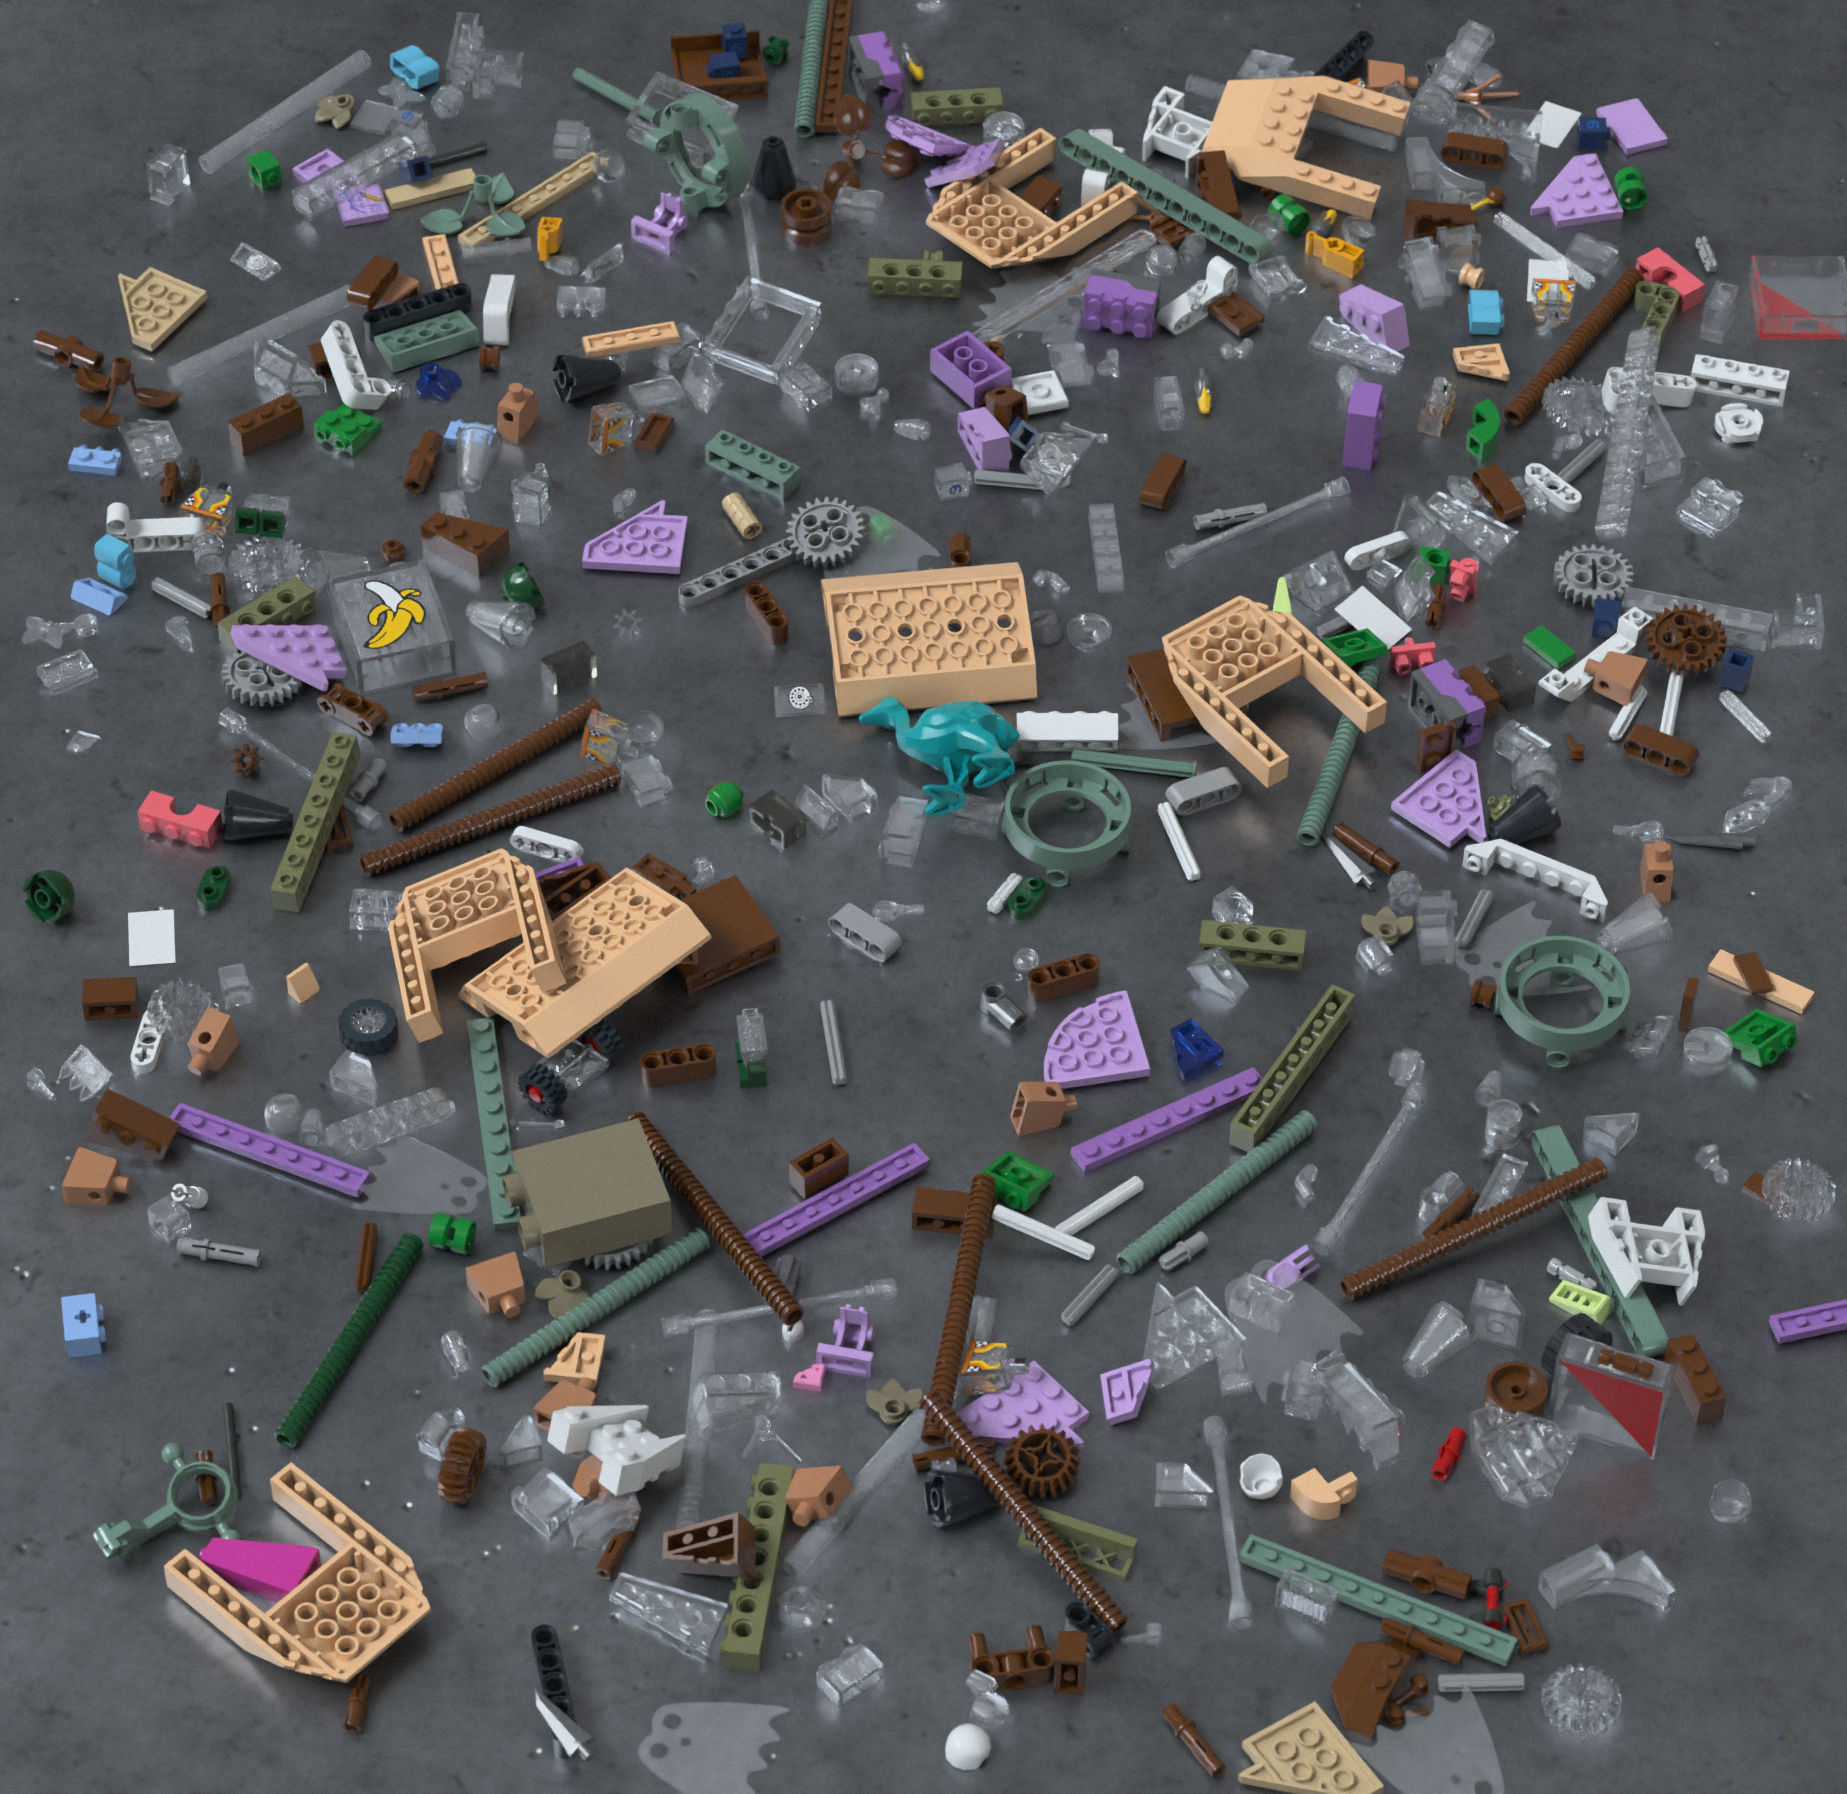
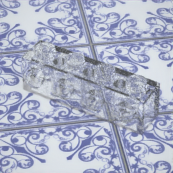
(464, 50)
(1462, 57)

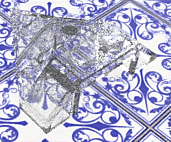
(1521, 1453)

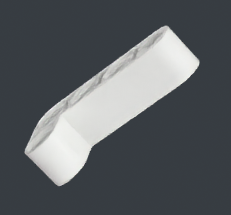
(1096, 182)
(1221, 281)
(498, 309)
(348, 371)
(1667, 389)
(152, 534)

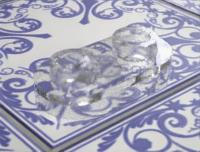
(1746, 816)

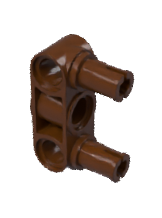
(1014, 1667)

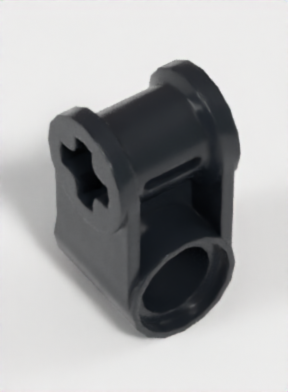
(1098, 1631)

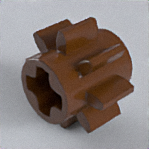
(239, 759)

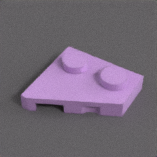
(1125, 1390)

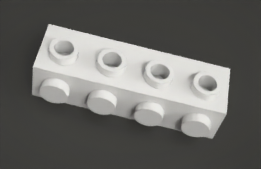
(1740, 380)
(1067, 731)

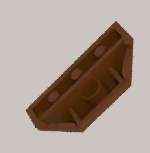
(1371, 1683)

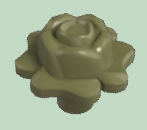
(1499, 805)

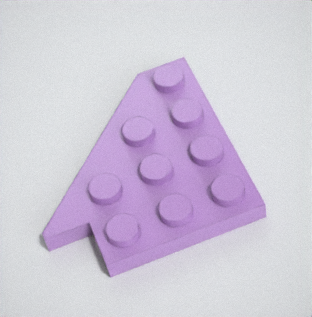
(970, 164)
(1579, 195)
(640, 544)
(294, 649)
(1446, 801)
(1028, 1402)

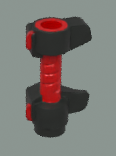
(1493, 1588)

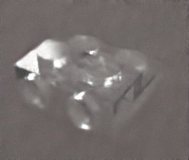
(1711, 506)

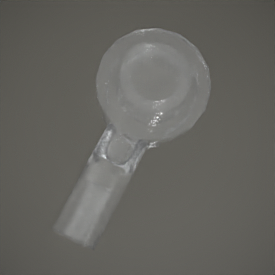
(1647, 831)
(889, 911)

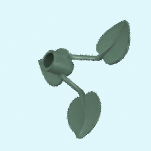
(485, 189)

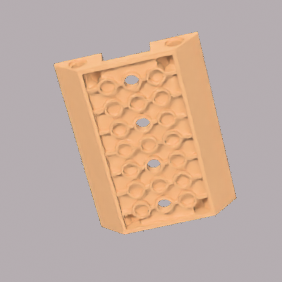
(933, 662)
(637, 941)

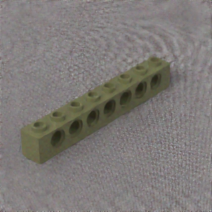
(315, 822)
(1292, 1069)
(747, 1651)

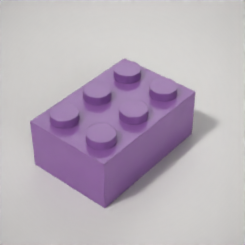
(969, 368)
(1363, 424)

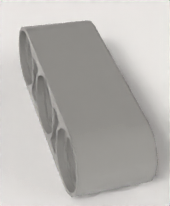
(1203, 791)
(865, 932)

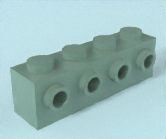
(752, 465)

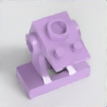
(667, 214)
(855, 1328)

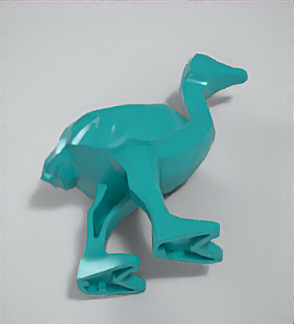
(953, 740)

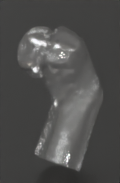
(1195, 293)
(1236, 352)
(1564, 444)
(622, 501)
(1053, 579)
(705, 872)
(1304, 1182)

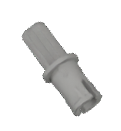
(1184, 1251)

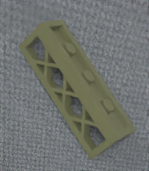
(1087, 1536)

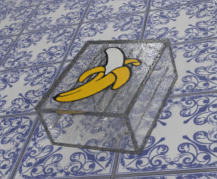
(392, 627)

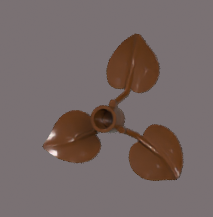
(852, 118)
(119, 376)

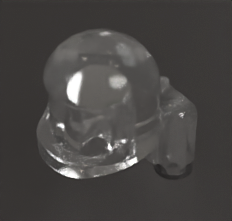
(988, 1706)

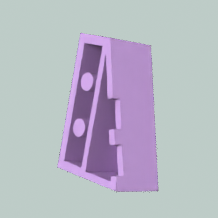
(1376, 316)
(985, 440)

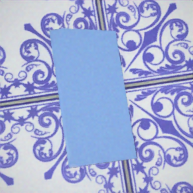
(97, 595)

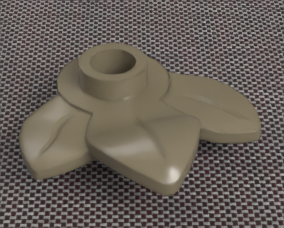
(335, 109)
(1387, 925)
(560, 1296)
(893, 1399)

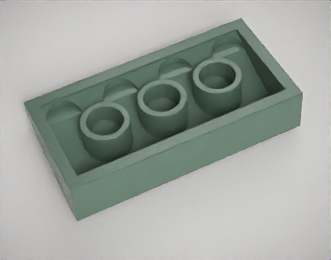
(427, 340)

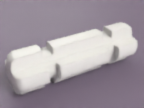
(1003, 894)

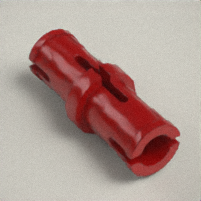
(1448, 1454)

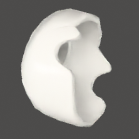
(1261, 1476)
(967, 1746)

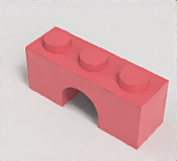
(1662, 269)
(197, 828)

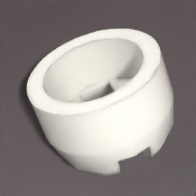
(796, 1334)

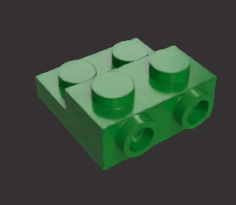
(346, 428)
(1356, 646)
(1762, 1037)
(1018, 1180)

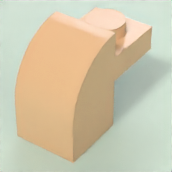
(1320, 1498)

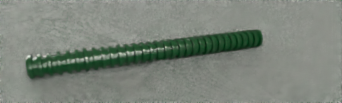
(348, 1340)

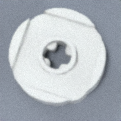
(1746, 431)

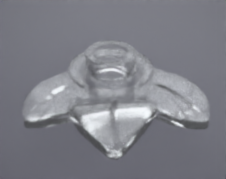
(1771, 789)

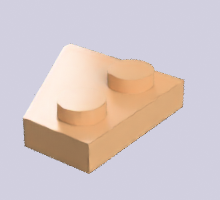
(1482, 361)
(578, 1360)

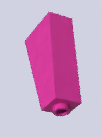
(261, 1567)

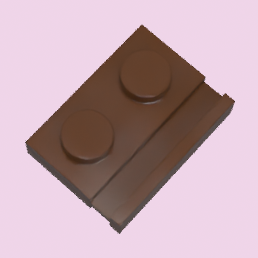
(1170, 231)
(1236, 313)
(1435, 745)

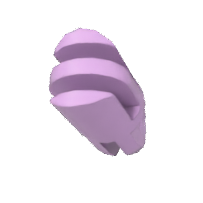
(1288, 1262)

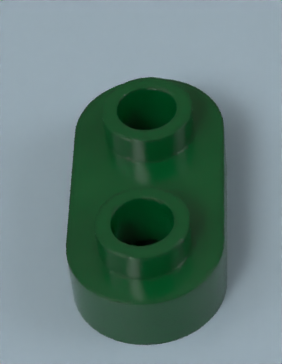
(213, 888)
(1030, 894)

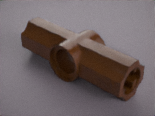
(68, 351)
(423, 461)
(960, 550)
(1427, 1573)

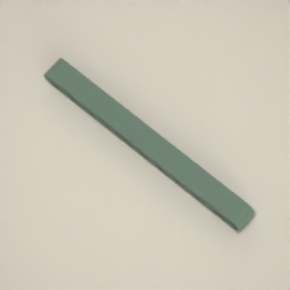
(1166, 196)
(1634, 1313)

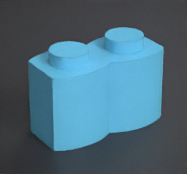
(414, 67)
(1484, 312)
(115, 562)

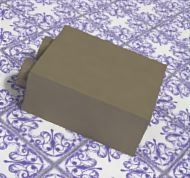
(588, 1193)

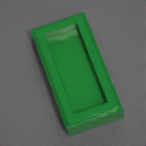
(1549, 647)

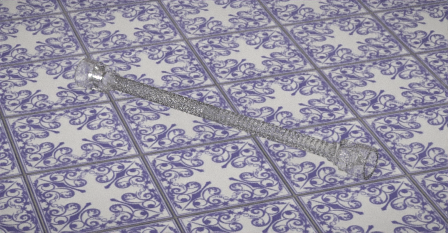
(758, 308)
(1182, 554)
(236, 723)
(1327, 1237)
(680, 1325)
(1239, 1610)

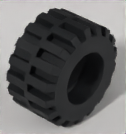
(1579, 1325)

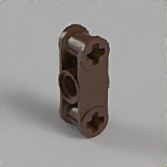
(352, 709)

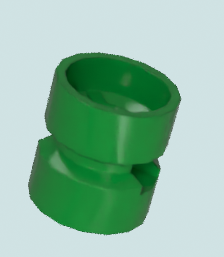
(1631, 188)
(1295, 215)
(443, 1231)

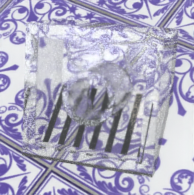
(1497, 1315)

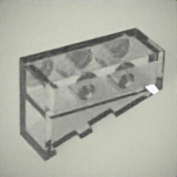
(1425, 273)

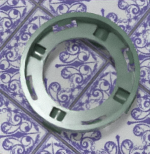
(726, 172)
(1075, 783)
(1564, 958)

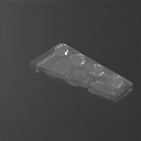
(1344, 345)
(1476, 530)
(677, 1612)

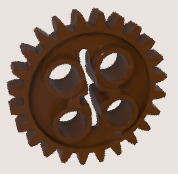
(1684, 632)

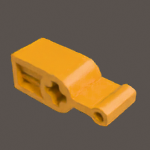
(549, 236)
(1335, 254)

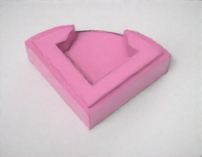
(811, 1378)

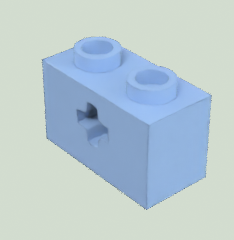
(82, 1326)

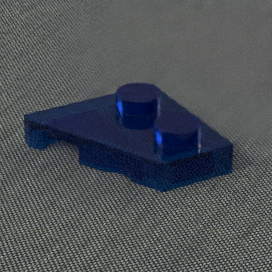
(1193, 1048)

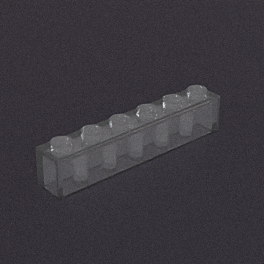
(353, 175)
(1743, 626)

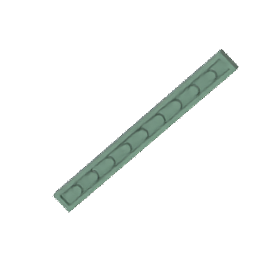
(492, 1118)
(1383, 1601)

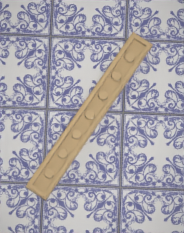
(536, 198)

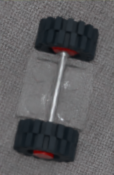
(571, 1068)

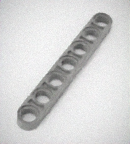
(739, 569)

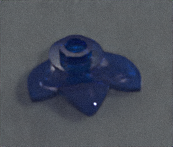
(437, 383)

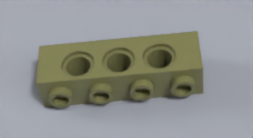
(954, 106)
(915, 277)
(277, 607)
(1255, 944)

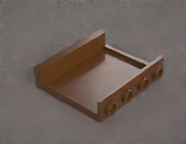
(692, 54)
(1159, 694)
(737, 930)

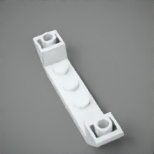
(1574, 682)
(1483, 855)

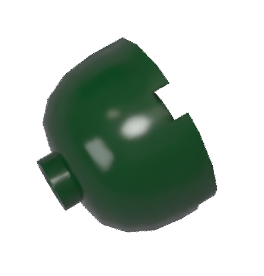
(520, 586)
(49, 895)

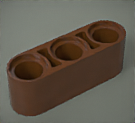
(1475, 150)
(372, 282)
(1162, 481)
(1499, 492)
(766, 613)
(1661, 750)
(1063, 977)
(678, 1065)

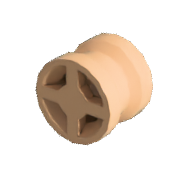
(1471, 276)

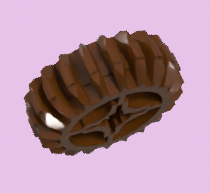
(461, 1466)
(1061, 1470)

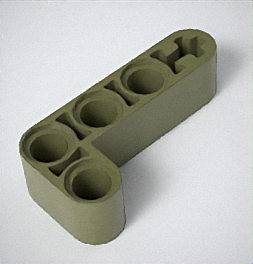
(1659, 303)

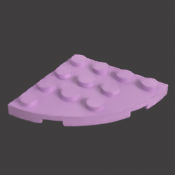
(928, 140)
(1097, 1045)

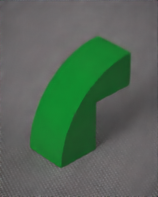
(1484, 436)

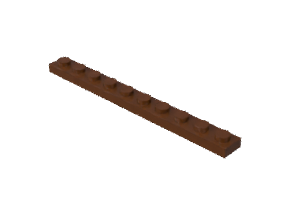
(833, 65)

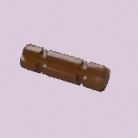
(1625, 1363)

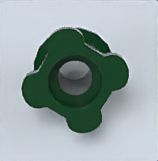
(775, 50)

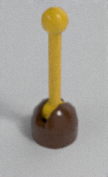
(1494, 197)

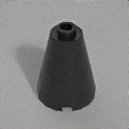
(773, 170)
(582, 376)
(253, 817)
(1526, 818)
(955, 1496)

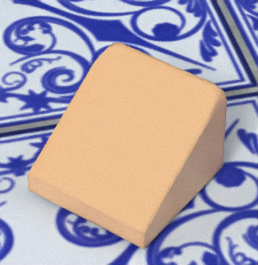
(302, 983)

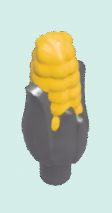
(912, 61)
(1324, 223)
(1204, 391)

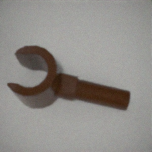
(1576, 750)
(1419, 1687)
(1397, 1716)

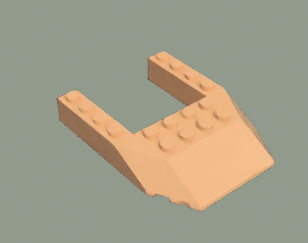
(1266, 120)
(1008, 231)
(1245, 653)
(461, 915)
(336, 1615)

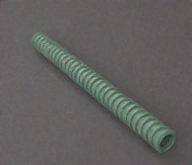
(811, 68)
(1334, 767)
(1216, 1192)
(595, 1307)

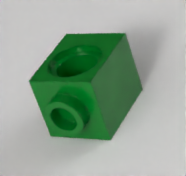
(264, 169)
(1439, 561)

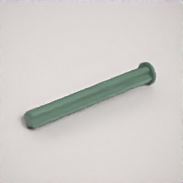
(616, 94)
(1136, 763)

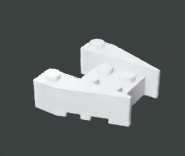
(1175, 130)
(1647, 1251)
(618, 1440)

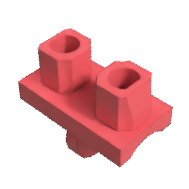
(1463, 578)
(1411, 655)

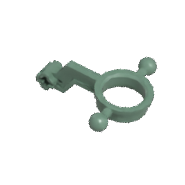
(116, 1539)

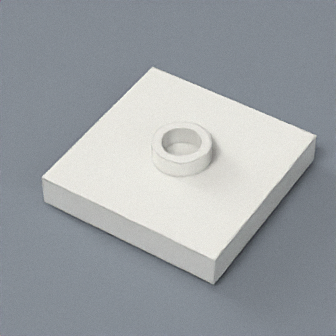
(1042, 391)

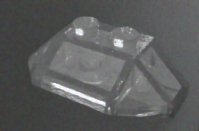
(285, 372)

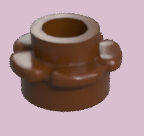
(393, 550)

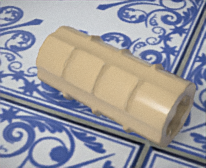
(742, 516)

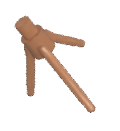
(1475, 95)
(1156, 214)

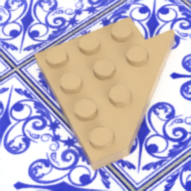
(157, 305)
(1307, 1757)

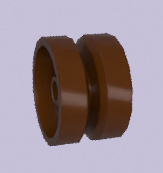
(806, 217)
(1516, 1388)

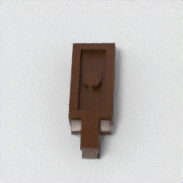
(664, 876)

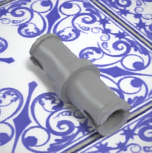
(368, 780)

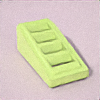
(1282, 600)
(1599, 1304)

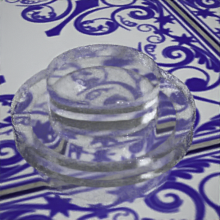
(85, 624)
(1025, 960)

